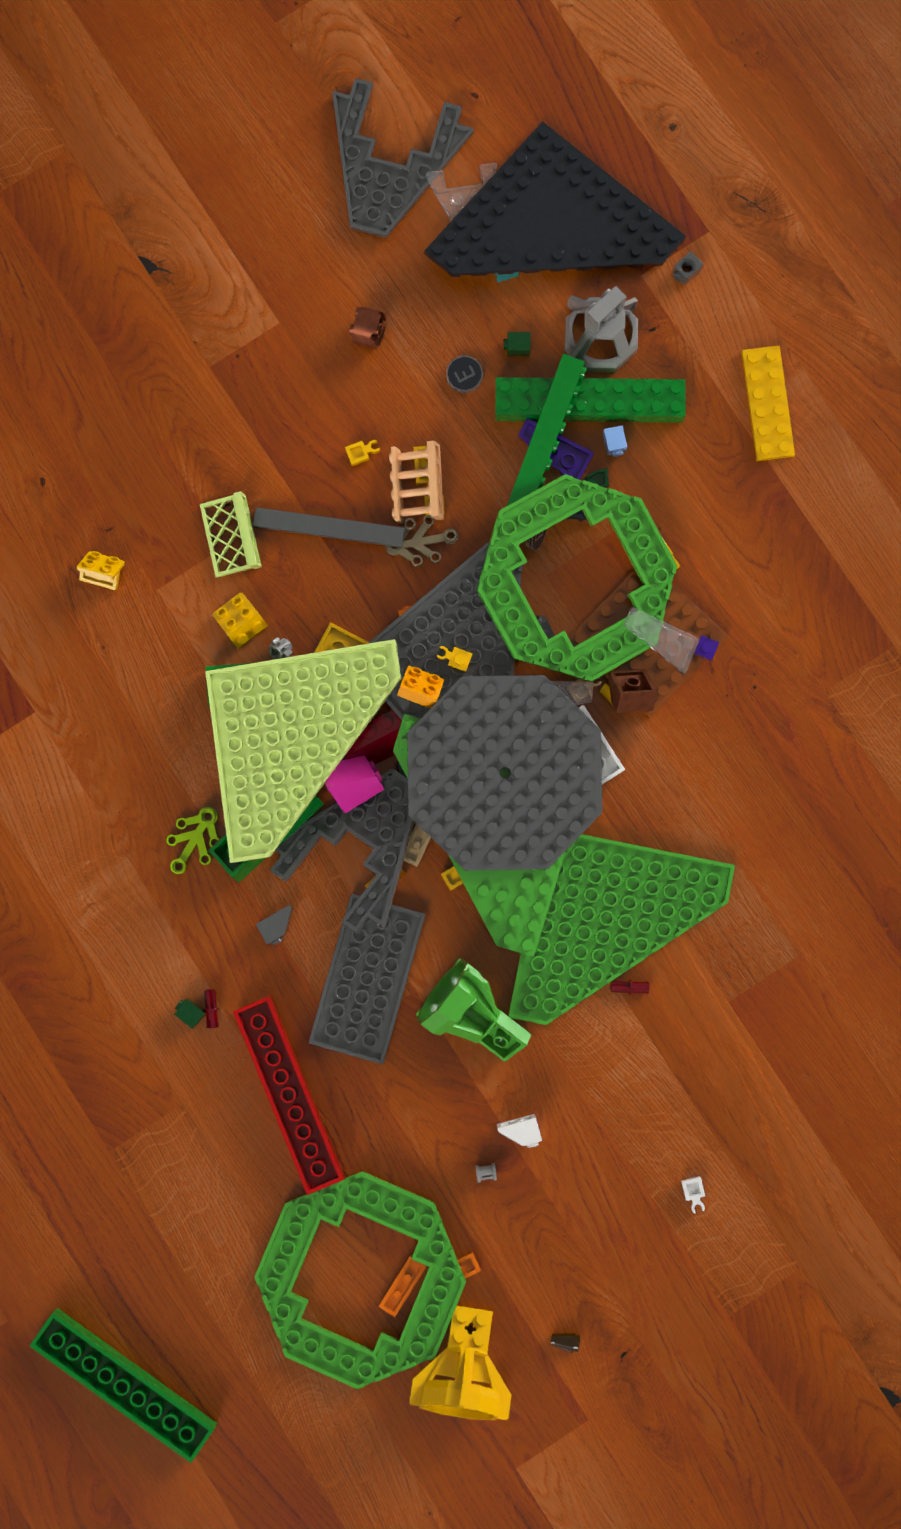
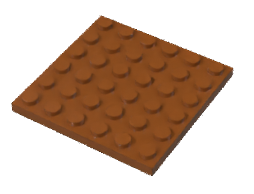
(678, 612)

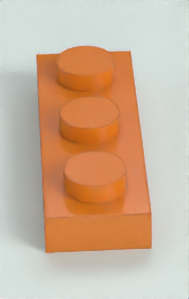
(402, 1286)

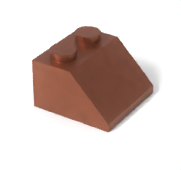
(632, 691)

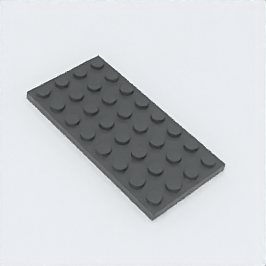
(367, 985)

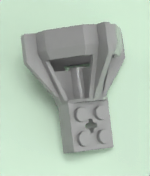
(602, 321)

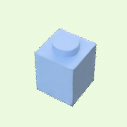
(615, 441)

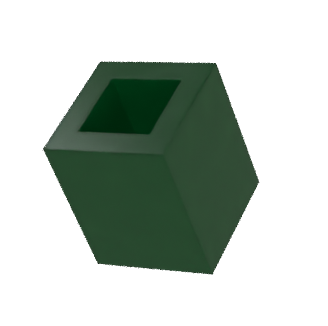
(517, 344)
(189, 1012)

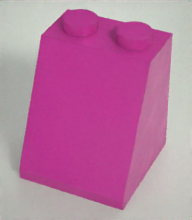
(354, 782)

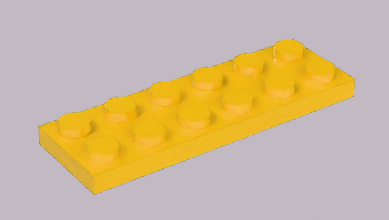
(768, 403)

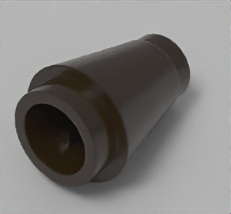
(566, 1341)

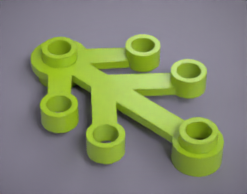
(194, 837)

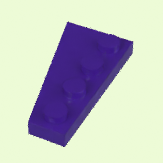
(569, 456)

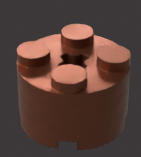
(368, 327)

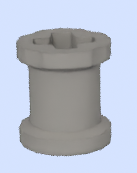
(486, 1172)

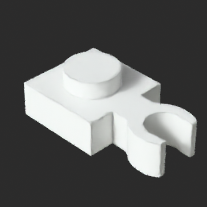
(693, 1191)

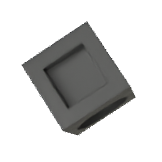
(692, 263)

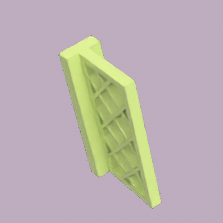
(246, 531)

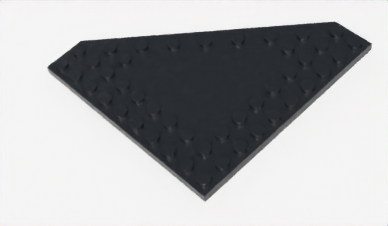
(553, 214)

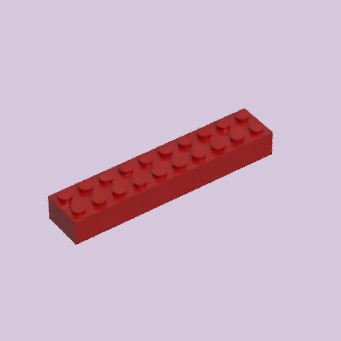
(289, 1095)

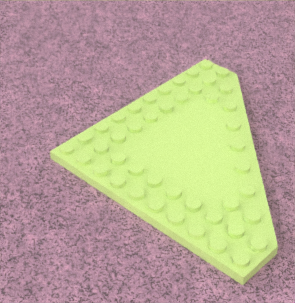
(285, 732)

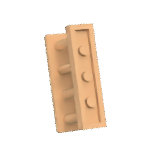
(434, 489)

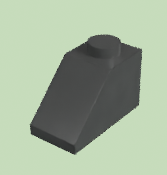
(275, 926)

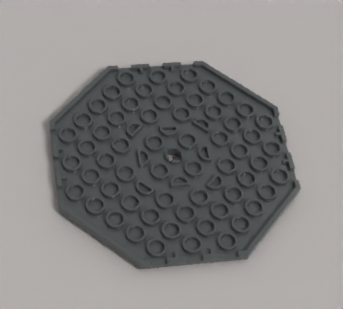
(495, 819)

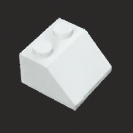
(522, 1130)

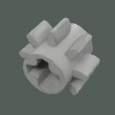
(280, 648)

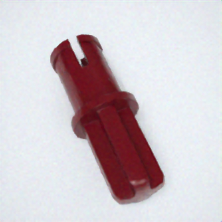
(629, 987)
(211, 1008)

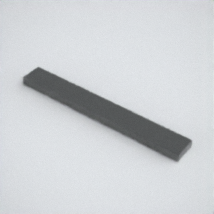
(329, 527)

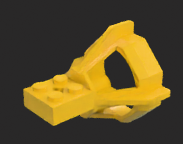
(465, 1361)

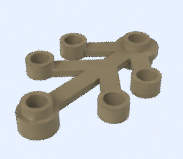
(419, 541)

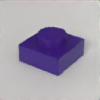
(706, 648)

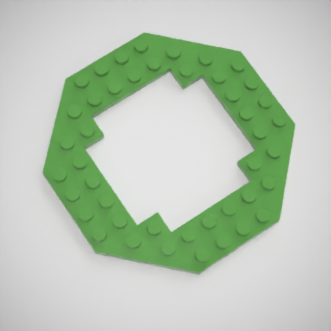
(511, 609)
(331, 1352)

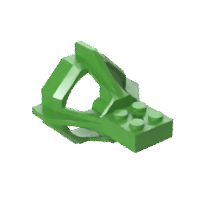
(466, 1008)

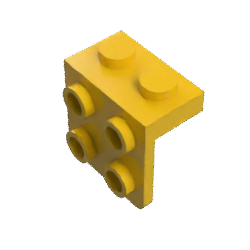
(239, 620)

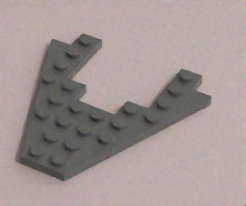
(380, 190)
(377, 822)

